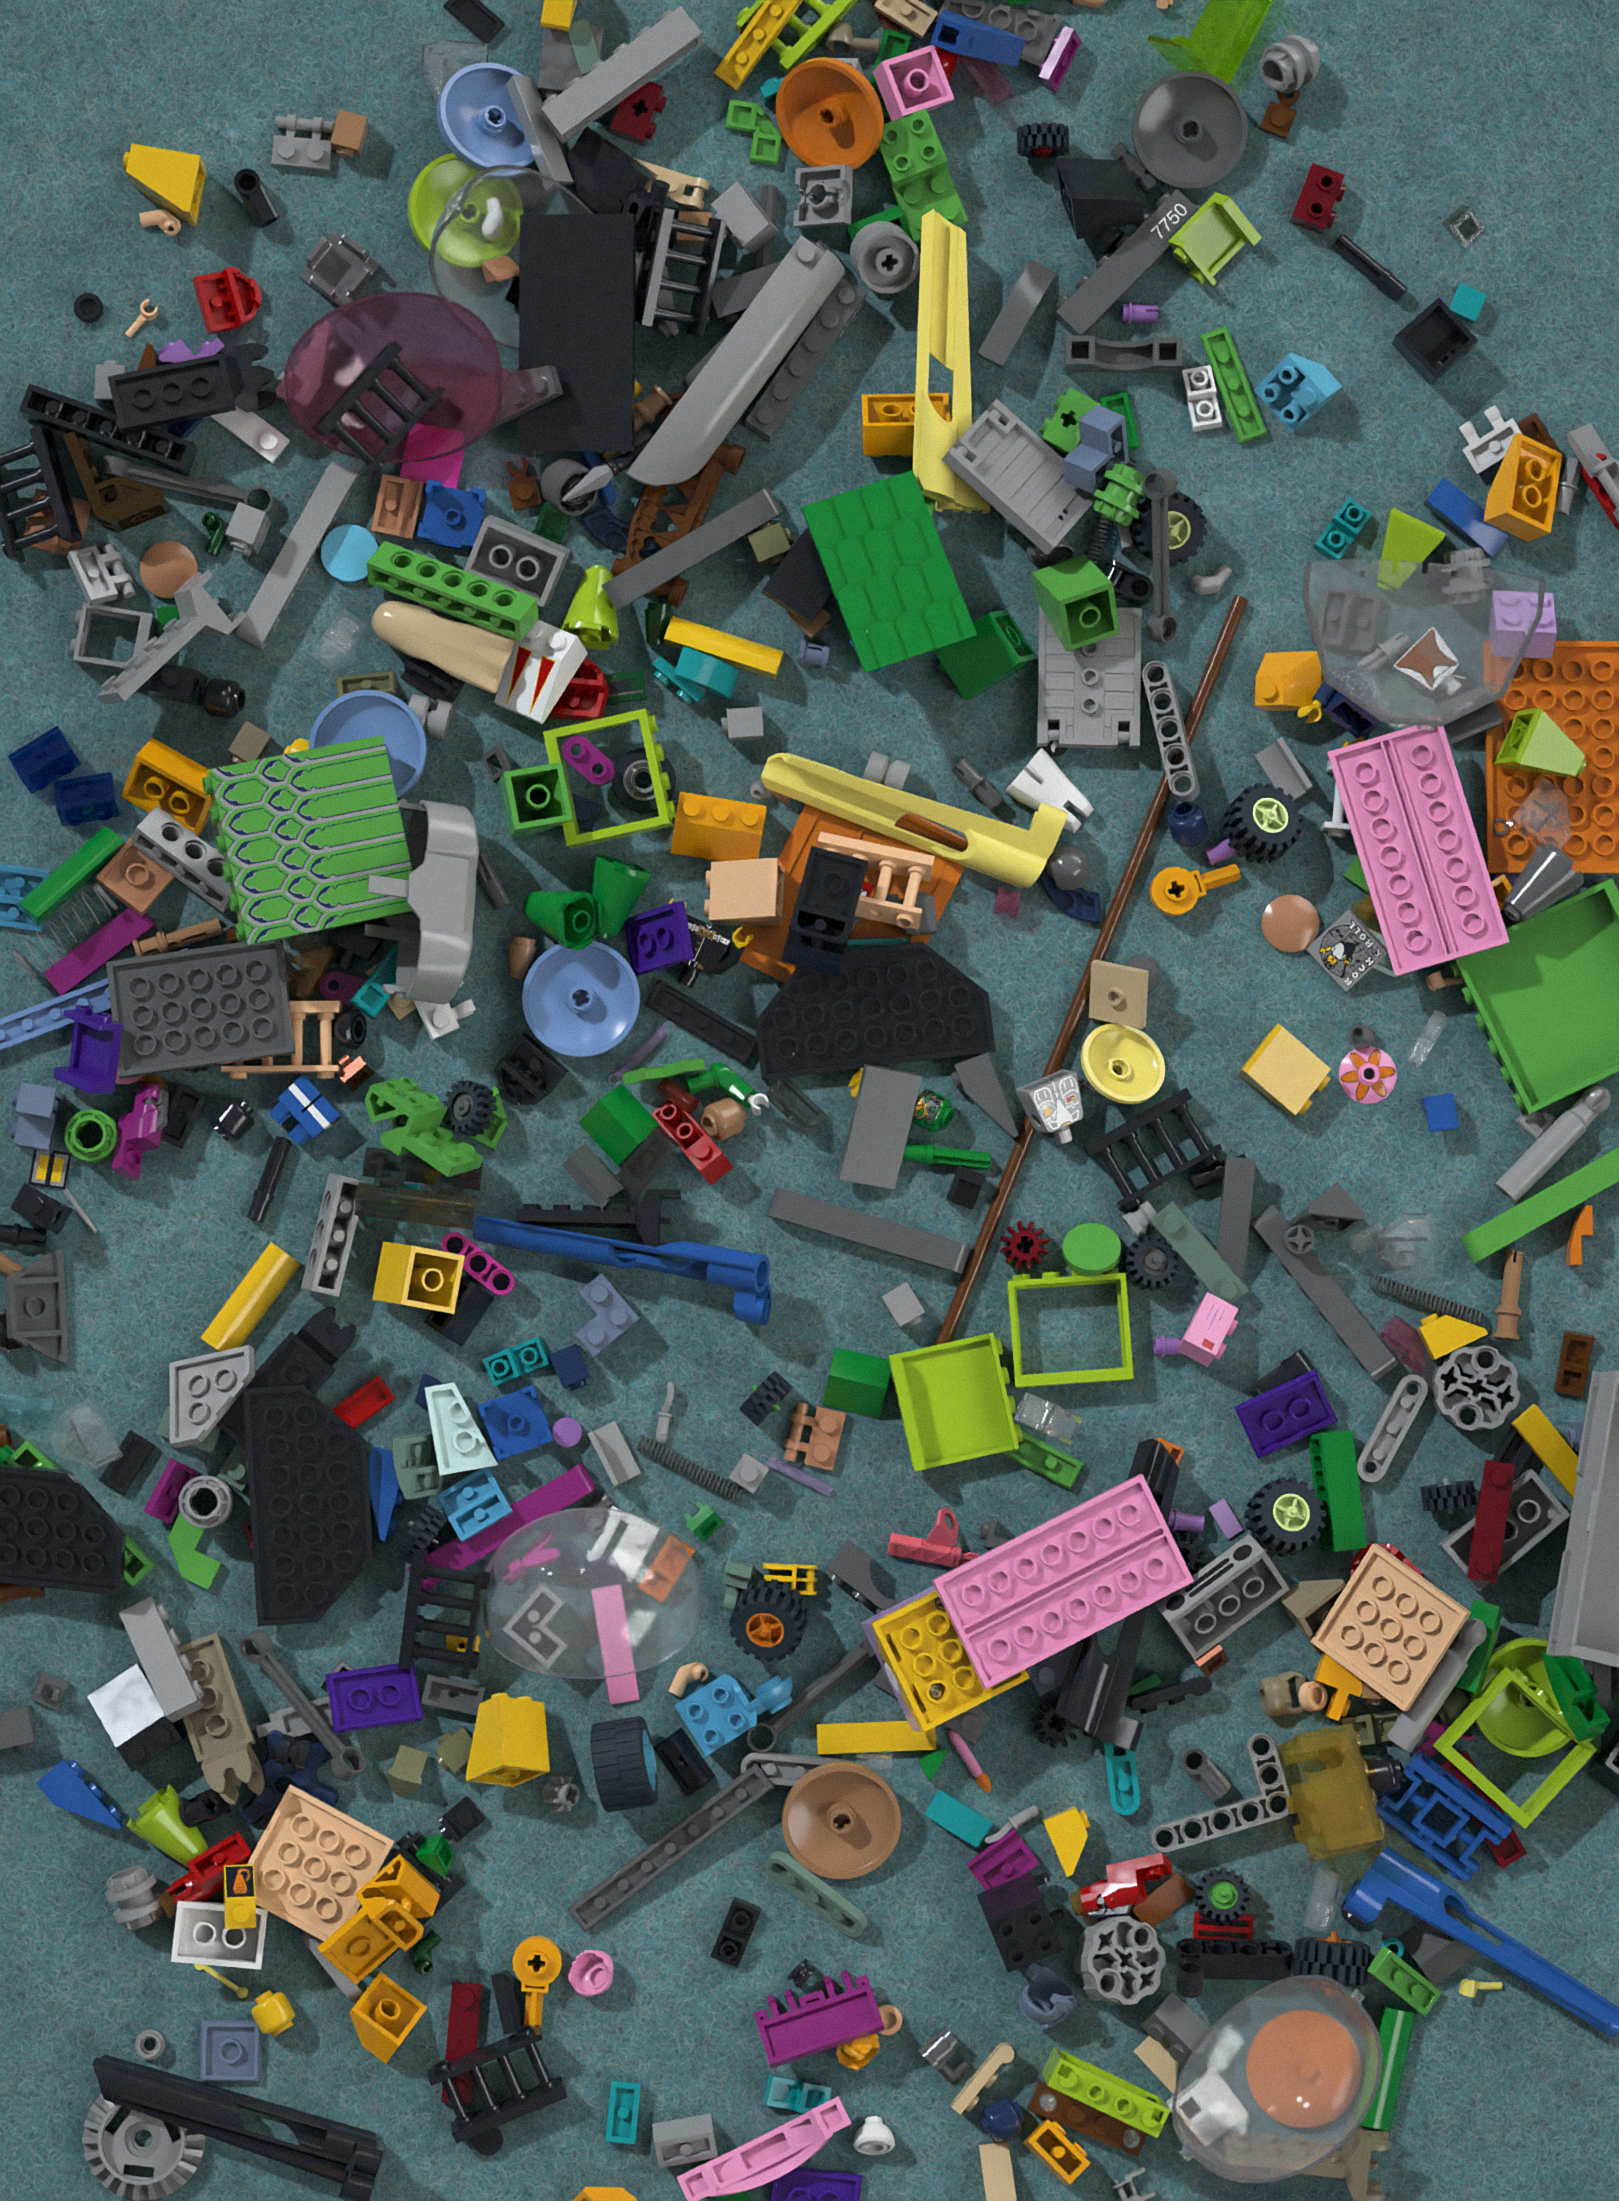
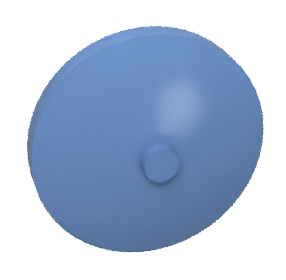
(481, 119)
(373, 714)
(581, 999)

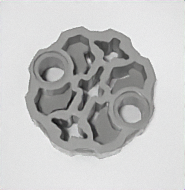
(1483, 1415)
(1126, 1982)

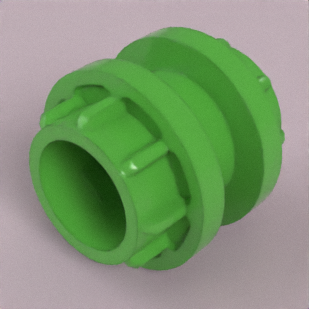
(1120, 495)
(79, 1123)

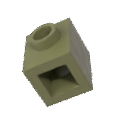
(770, 543)
(454, 1750)

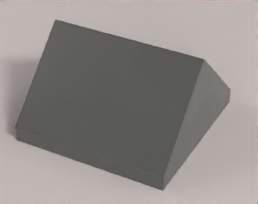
(1331, 1212)
(1436, 1951)

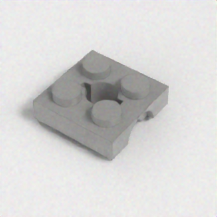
(832, 211)

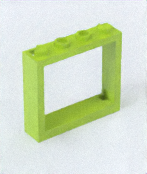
(659, 780)
(1052, 1280)
(1552, 1784)
(1105, 2092)

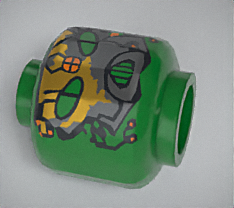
(932, 1111)

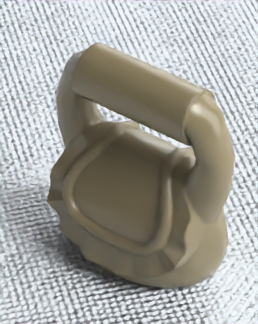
(1276, 1694)

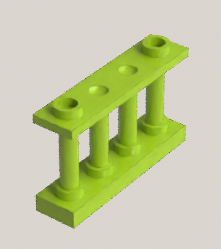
(808, 35)

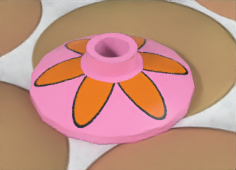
(1353, 1080)

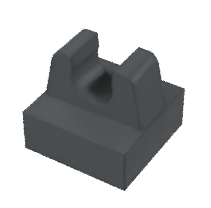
(50, 1690)

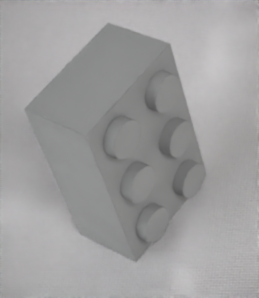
(517, 559)

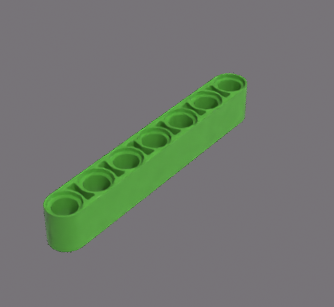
(1542, 1207)

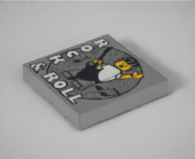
(1347, 950)

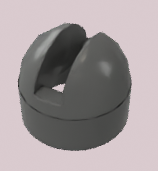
(1367, 1038)

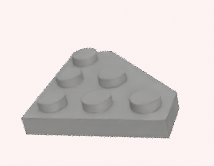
(204, 1391)

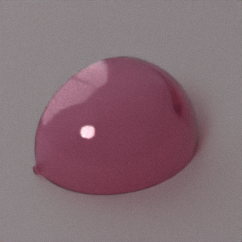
(440, 347)

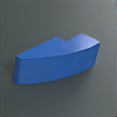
(1465, 517)

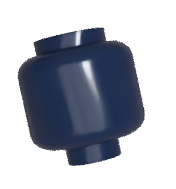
(1187, 824)
(1002, 2120)

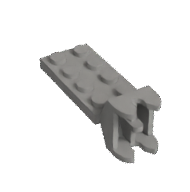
(197, 615)

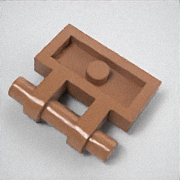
(823, 1439)

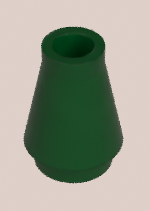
(657, 621)

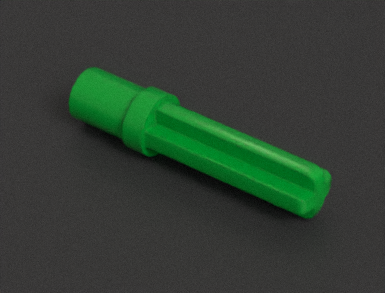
(931, 1155)

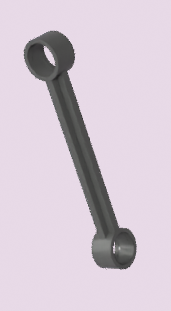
(123, 468)
(1160, 551)
(813, 1693)
(302, 1705)

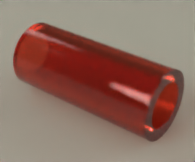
(677, 1095)

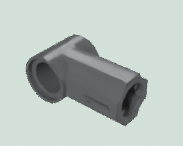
(1205, 1774)

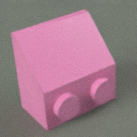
(913, 82)

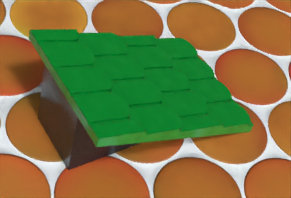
(888, 571)

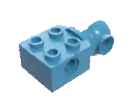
(727, 1710)

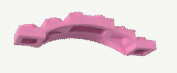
(767, 2155)

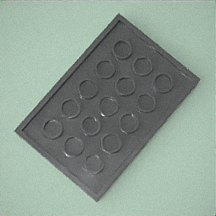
(201, 1007)

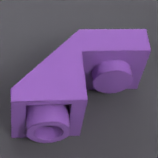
(178, 351)

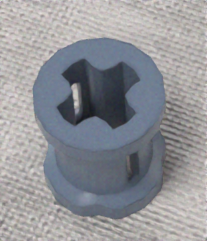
(814, 654)

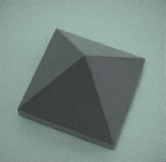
(504, 759)

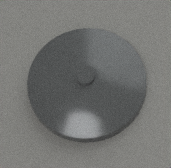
(1189, 129)

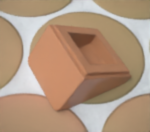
(499, 269)

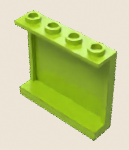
(954, 1401)

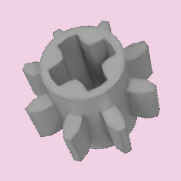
(560, 1794)

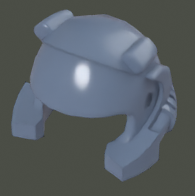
(1046, 1997)

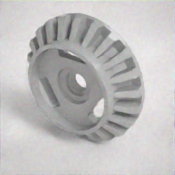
(108, 2153)

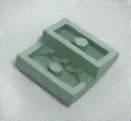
(415, 1465)

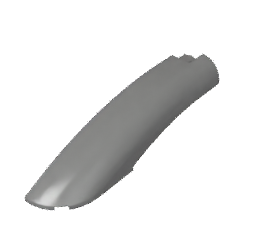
(739, 366)

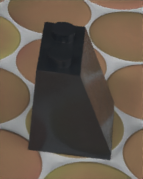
(1099, 195)

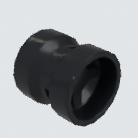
(293, 1752)

